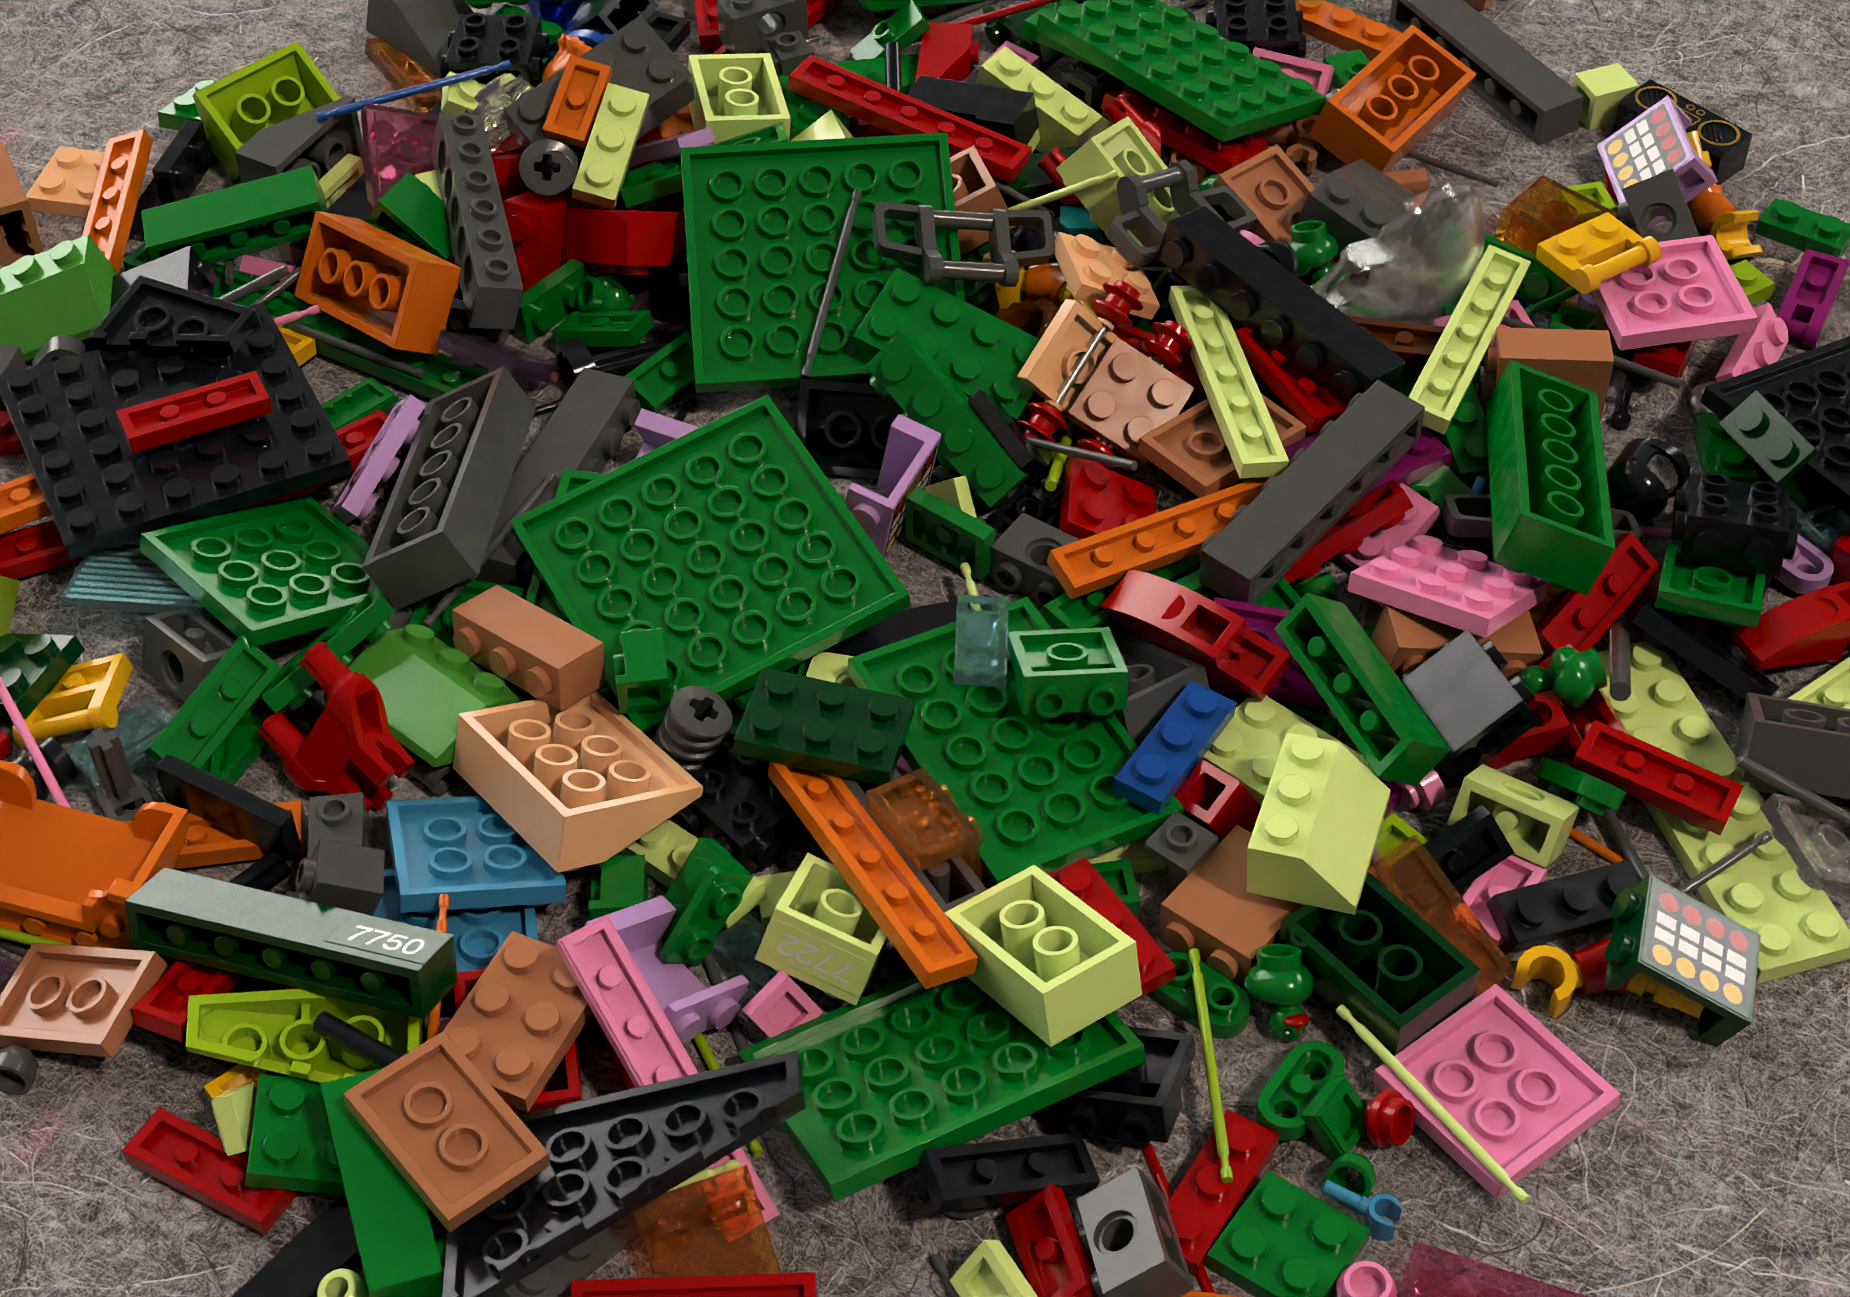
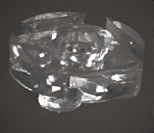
(493, 100)

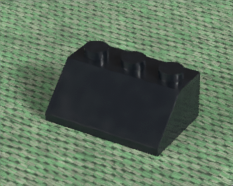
(845, 426)

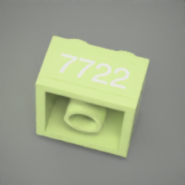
(823, 933)

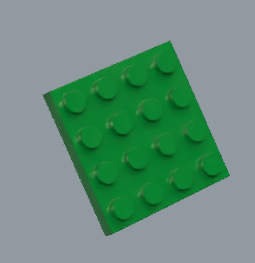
(266, 567)

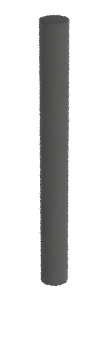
(1620, 658)

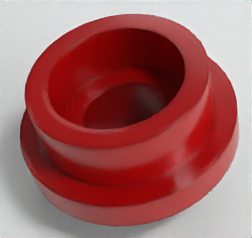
(1389, 1119)

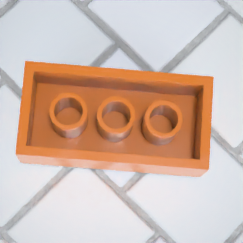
(1392, 102)
(377, 282)

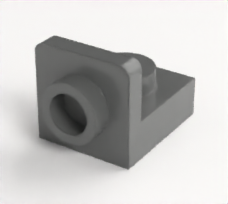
(1180, 846)

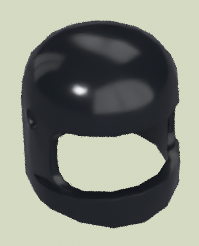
(1637, 488)

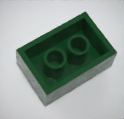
(1382, 965)

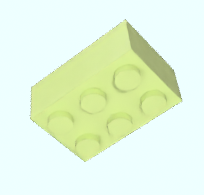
(736, 94)
(1047, 955)

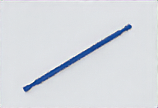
(414, 90)

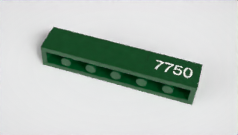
(293, 942)

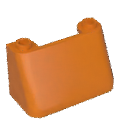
(74, 869)

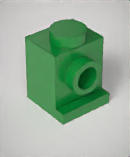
(642, 671)
(621, 885)

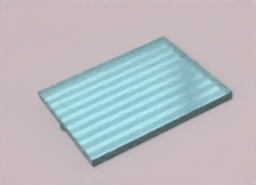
(127, 581)

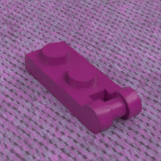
(1812, 295)

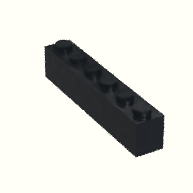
(1276, 306)

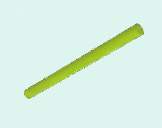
(1059, 459)

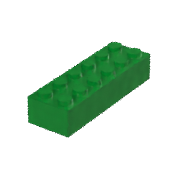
(1548, 479)

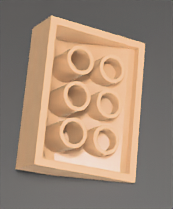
(571, 778)

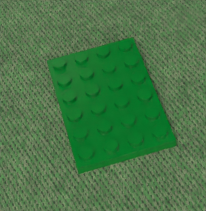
(1182, 65)
(1025, 779)
(928, 1073)

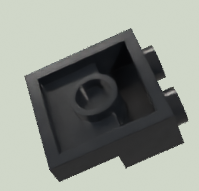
(1139, 1102)

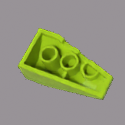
(277, 1032)

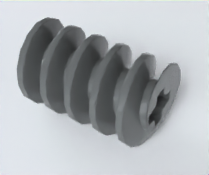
(539, 153)
(694, 727)

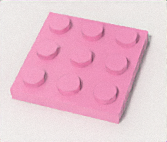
(1676, 299)
(1448, 585)
(1503, 1084)

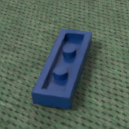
(1174, 747)

